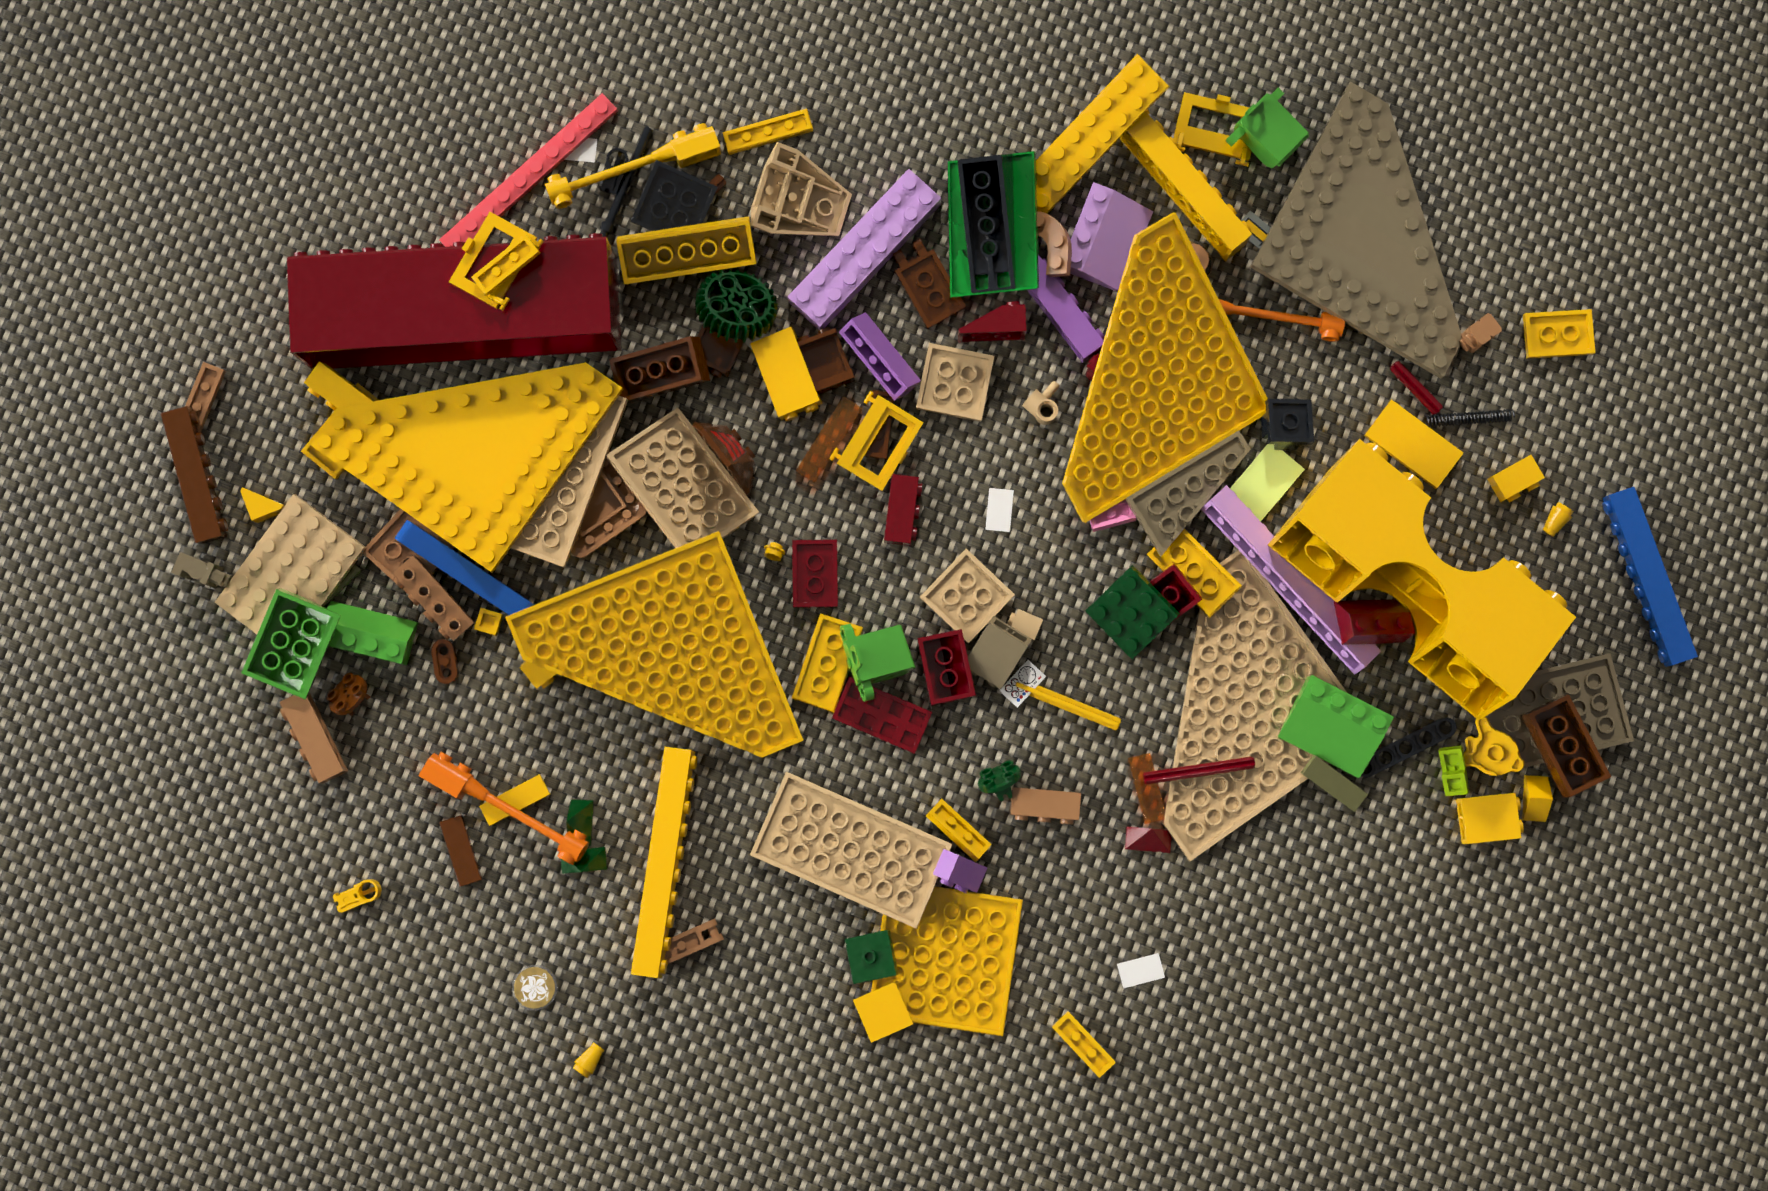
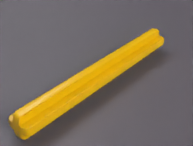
(1072, 706)

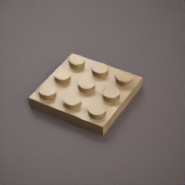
(955, 382)
(967, 595)

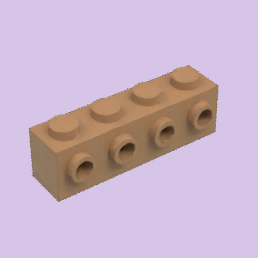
(433, 597)
(313, 738)

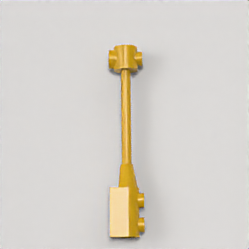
(684, 148)

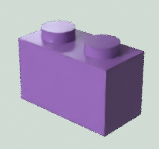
(959, 871)

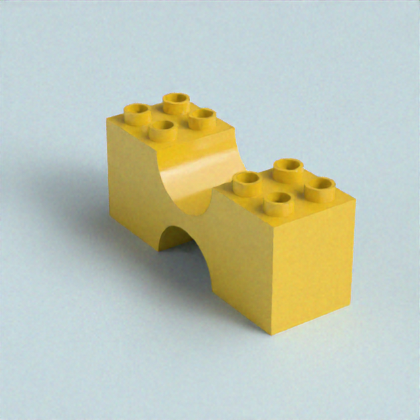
(1473, 630)

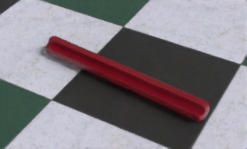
(1198, 770)

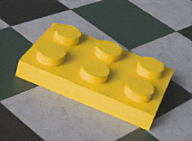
(1559, 333)

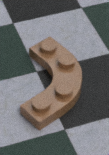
(1058, 245)

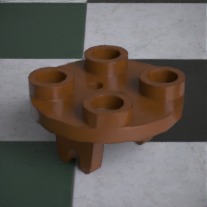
(347, 694)

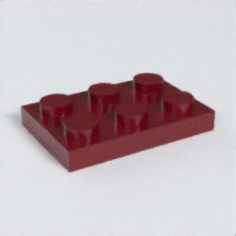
(815, 573)

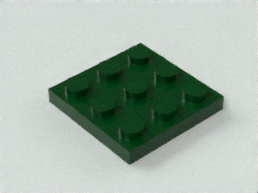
(1132, 612)

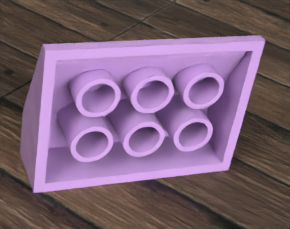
(1106, 235)

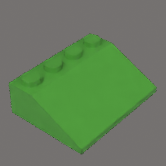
(291, 643)
(1335, 726)

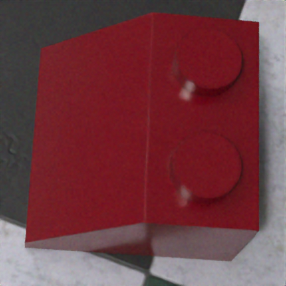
(1176, 589)

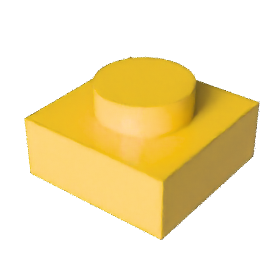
(488, 621)

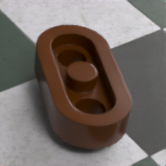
(444, 662)

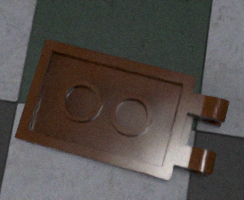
(927, 285)

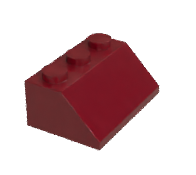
(1373, 621)
(946, 667)

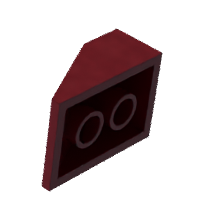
(1001, 324)

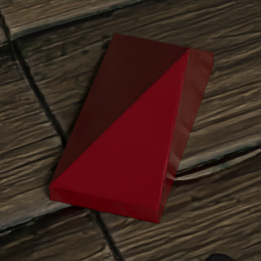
(1148, 839)

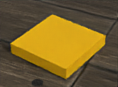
(883, 1012)

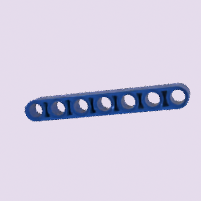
(461, 569)

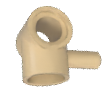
(1038, 400)

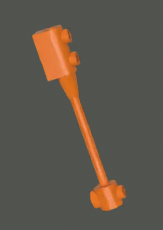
(1329, 326)
(459, 781)

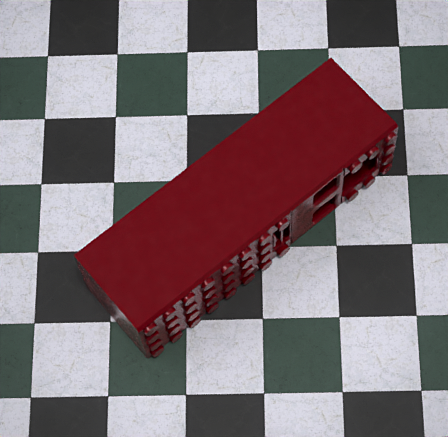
(404, 310)

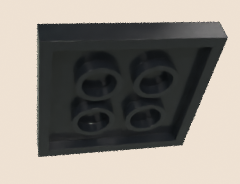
(672, 199)

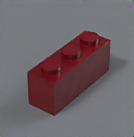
(902, 510)

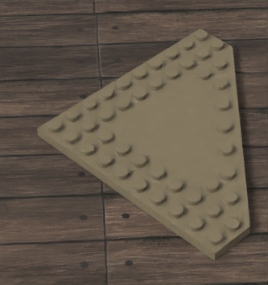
(1360, 240)

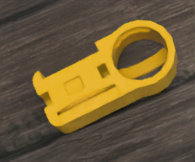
(355, 896)

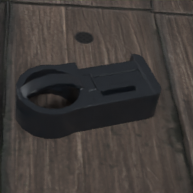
(612, 184)

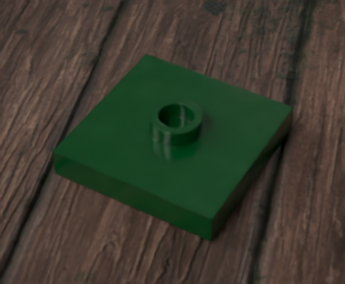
(871, 956)

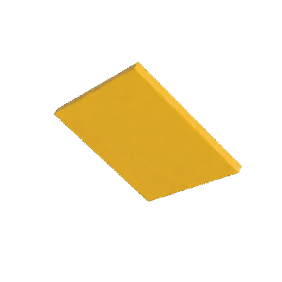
(957, 960)

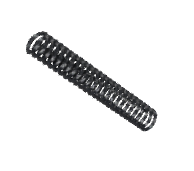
(1472, 419)

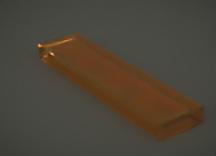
(829, 439)

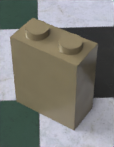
(997, 652)

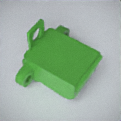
(1269, 130)
(876, 656)

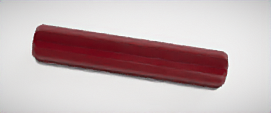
(1416, 387)

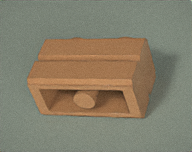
(1479, 333)

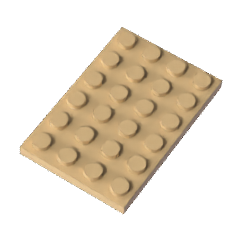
(681, 481)
(296, 553)

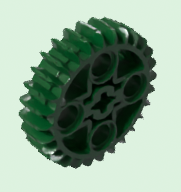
(736, 305)

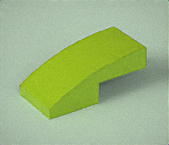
(1453, 770)

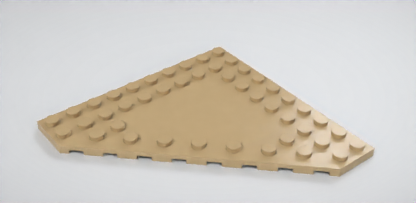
(1236, 699)

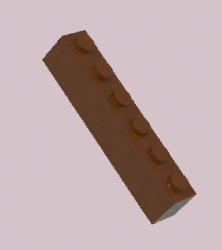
(194, 475)

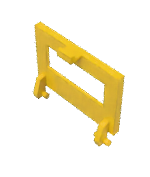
(1205, 139)
(473, 247)
(866, 434)

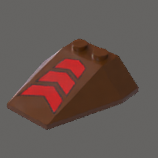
(731, 453)

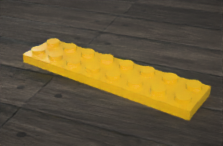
(1096, 131)

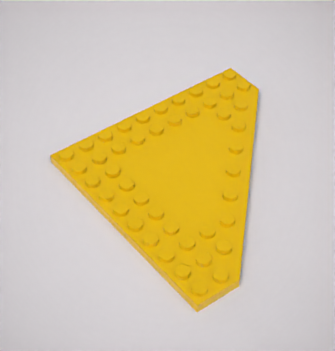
(1164, 377)
(473, 454)
(670, 642)

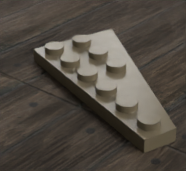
(1178, 496)

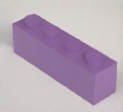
(879, 356)

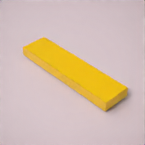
(767, 131)

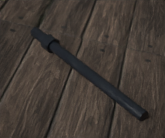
(607, 226)

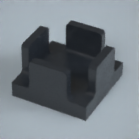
(1288, 423)

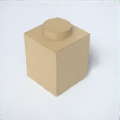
(1025, 623)

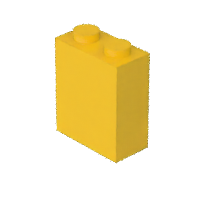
(1489, 818)

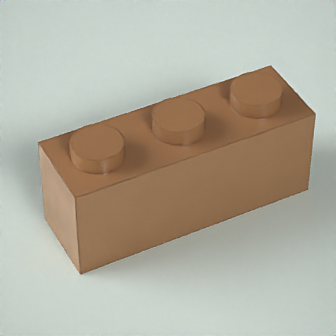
(1045, 805)

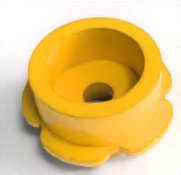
(774, 551)

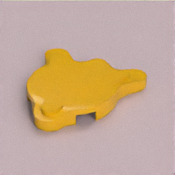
(1492, 750)

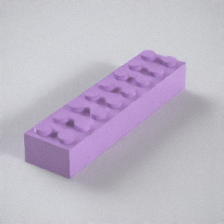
(864, 250)

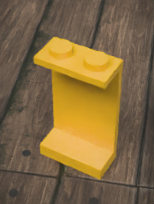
(786, 374)

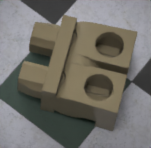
(206, 573)

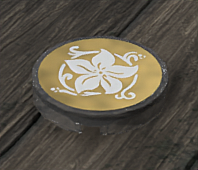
(534, 987)

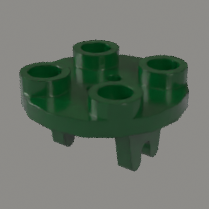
(999, 779)

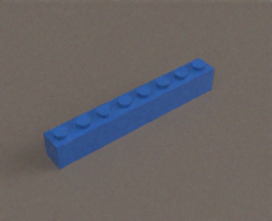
(1649, 577)

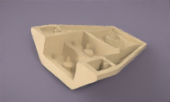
(797, 197)

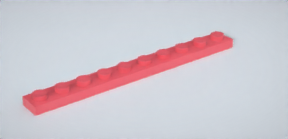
(533, 169)

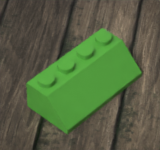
(373, 633)

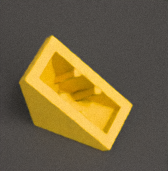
(260, 507)
(1536, 798)

